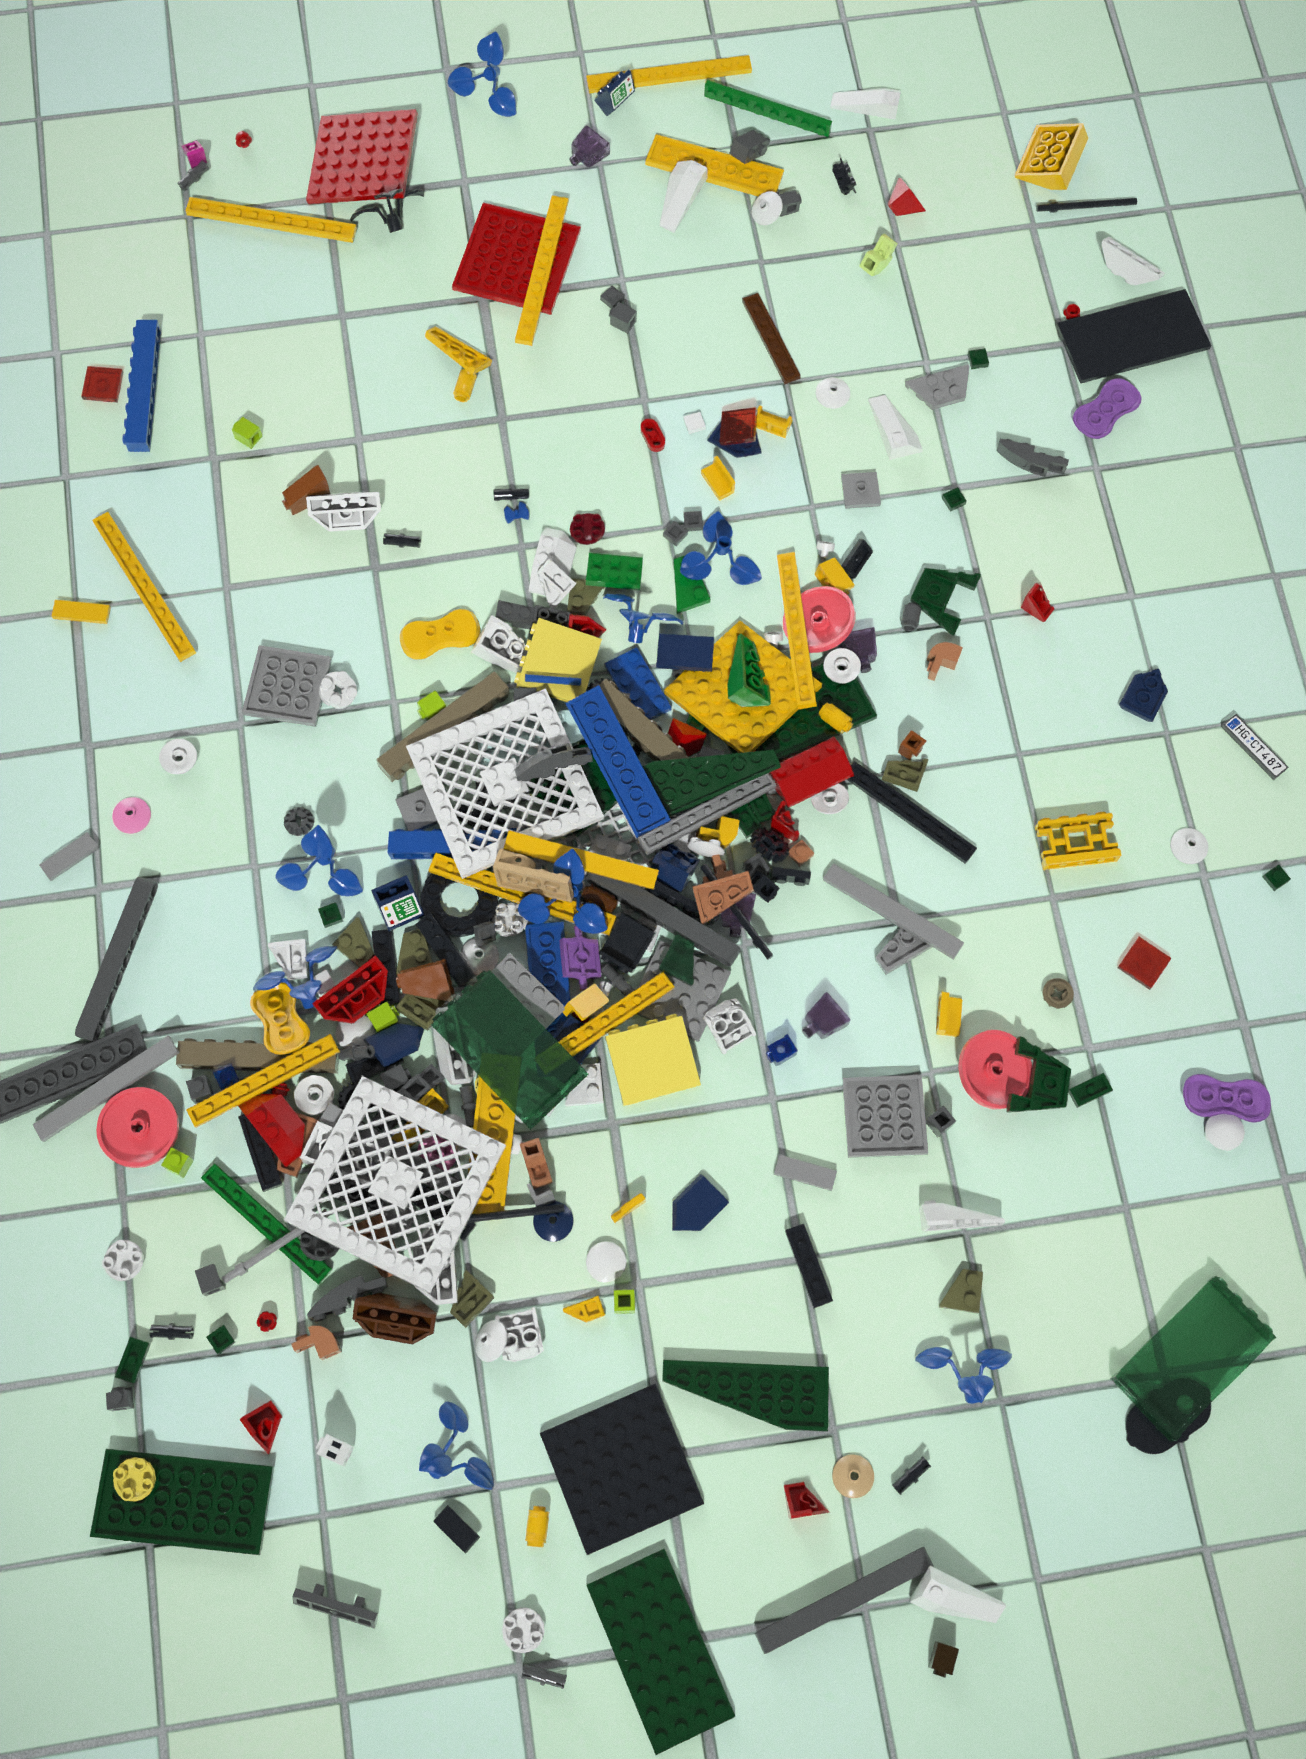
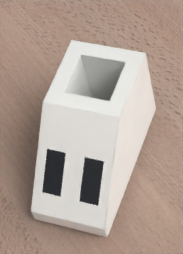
(334, 1450)

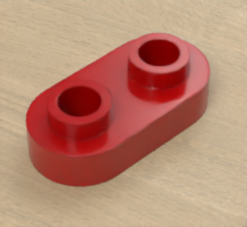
(653, 436)

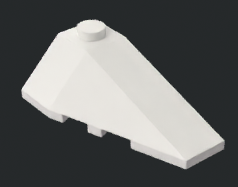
(873, 102)
(681, 192)
(894, 430)
(500, 645)
(947, 1217)
(952, 1597)

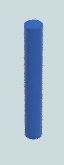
(552, 679)

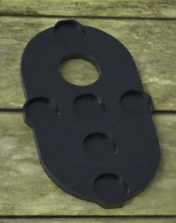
(1148, 1439)

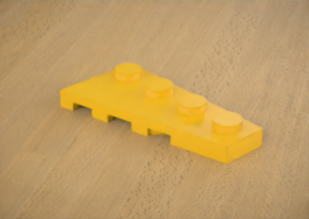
(460, 352)

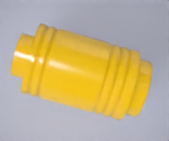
(464, 386)
(836, 718)
(537, 1526)

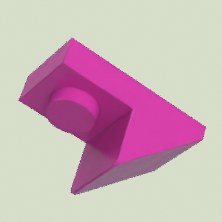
(194, 153)

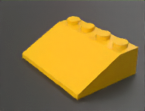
(1052, 155)

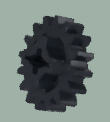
(769, 844)

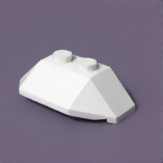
(1128, 264)
(344, 510)
(553, 546)
(451, 1064)
(446, 1287)

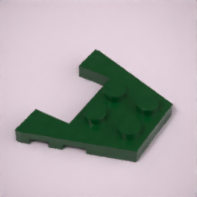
(935, 591)
(1048, 1081)

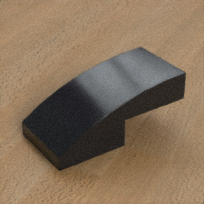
(456, 1529)

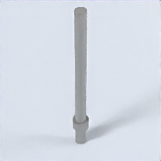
(242, 1267)

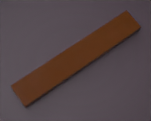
(771, 338)

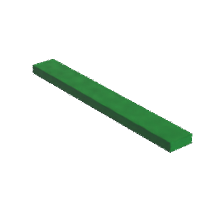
(263, 1221)

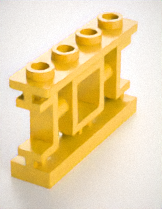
(1077, 855)

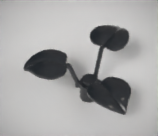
(393, 219)

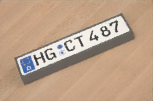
(1254, 747)

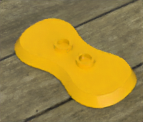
(424, 638)
(282, 1026)

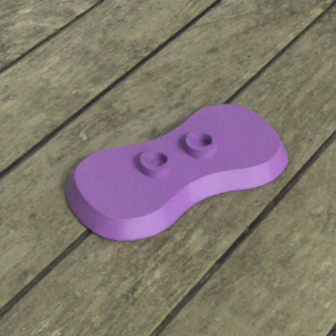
(1099, 416)
(1213, 1097)

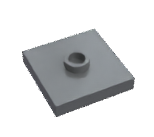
(860, 490)
(416, 810)

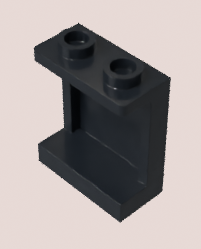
(627, 943)

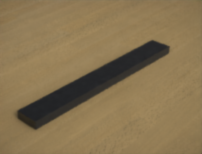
(911, 813)

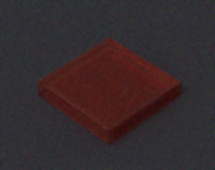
(102, 384)
(738, 426)
(1144, 963)

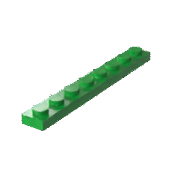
(767, 108)

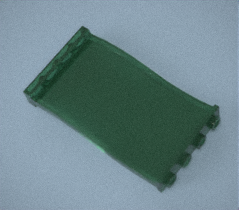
(509, 1049)
(1193, 1358)

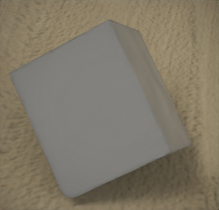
(541, 1196)

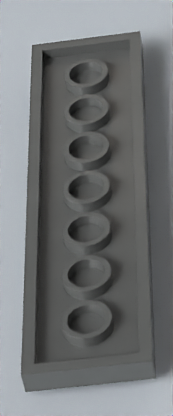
(68, 1073)

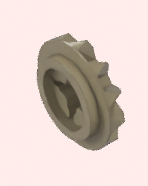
(1059, 985)

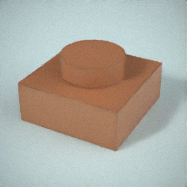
(801, 853)

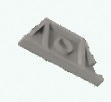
(942, 387)

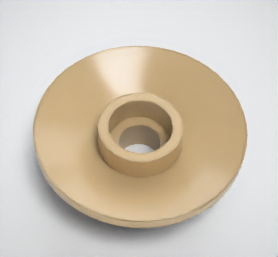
(843, 1481)

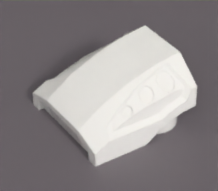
(729, 1024)
(522, 1335)

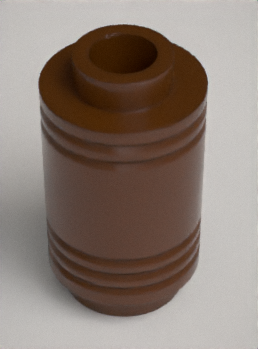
(603, 899)

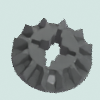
(306, 824)

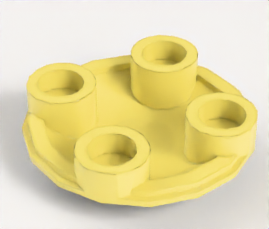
(134, 1479)

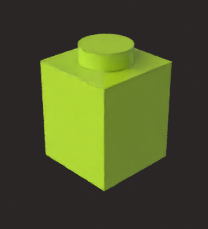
(246, 432)
(430, 706)
(383, 1016)
(177, 1162)
(624, 1302)

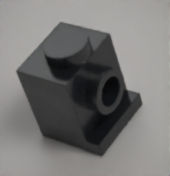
(764, 887)

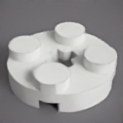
(332, 698)

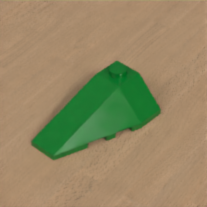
(746, 677)

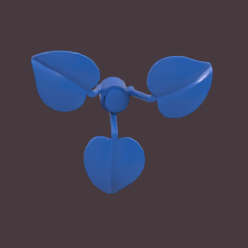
(461, 80)
(719, 531)
(636, 629)
(318, 844)
(588, 918)
(304, 992)
(973, 1387)
(439, 1464)

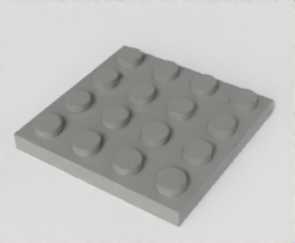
(286, 686)
(528, 990)
(686, 1000)
(884, 1116)

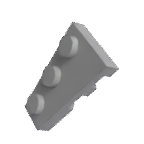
(900, 951)

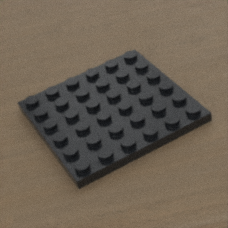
(621, 1469)

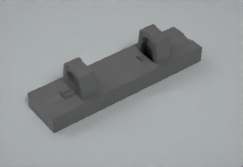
(317, 1602)

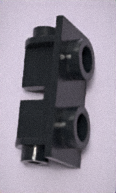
(842, 171)

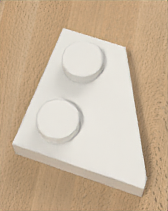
(554, 582)

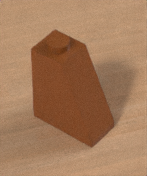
(310, 484)
(427, 981)

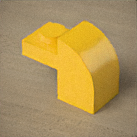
(725, 831)

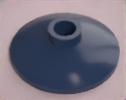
(556, 1231)

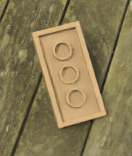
(525, 878)

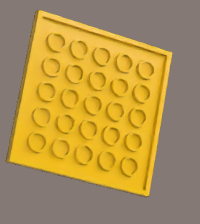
(706, 693)

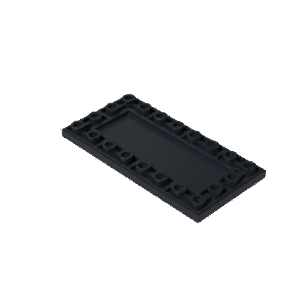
(1133, 336)

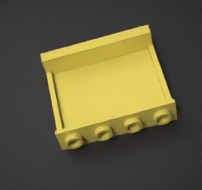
(558, 653)
(652, 1060)

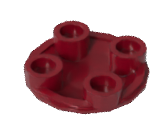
(587, 528)

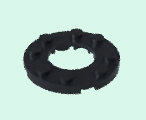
(455, 926)

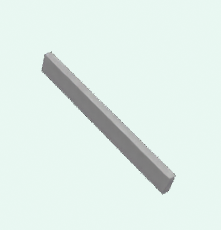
(705, 813)
(893, 911)
(105, 1088)
(334, 1112)

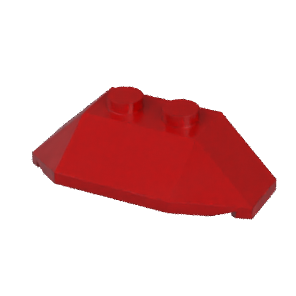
(355, 994)
(276, 1125)

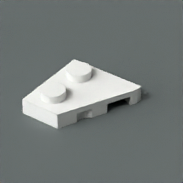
(291, 957)
(589, 1090)

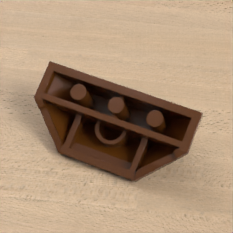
(394, 1317)

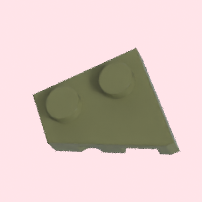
(582, 597)
(905, 773)
(355, 944)
(413, 951)
(419, 1009)
(965, 1292)
(471, 1300)

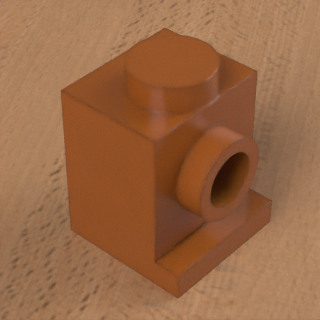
(911, 745)

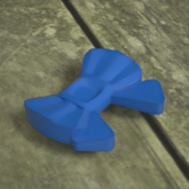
(522, 512)

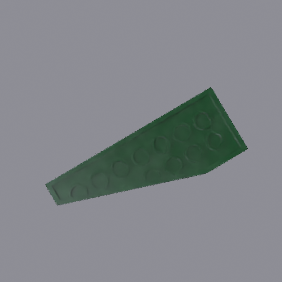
(697, 779)
(776, 1394)

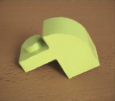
(879, 257)

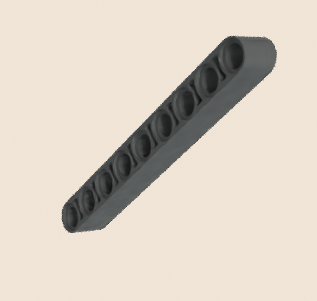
(669, 918)
(116, 959)
(843, 1600)

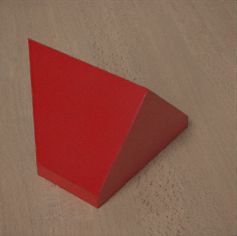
(903, 200)
(1037, 603)
(585, 625)
(686, 736)
(783, 823)
(263, 1424)
(802, 1502)

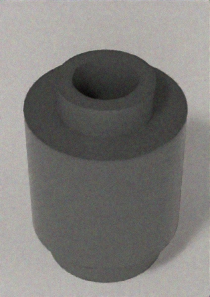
(910, 617)

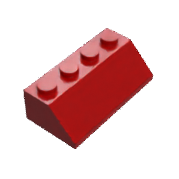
(811, 772)

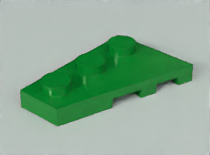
(688, 592)

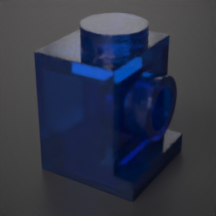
(789, 1050)

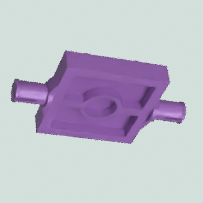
(580, 958)

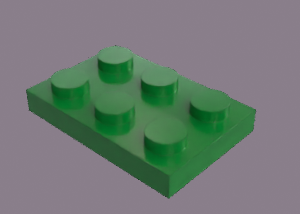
(614, 571)

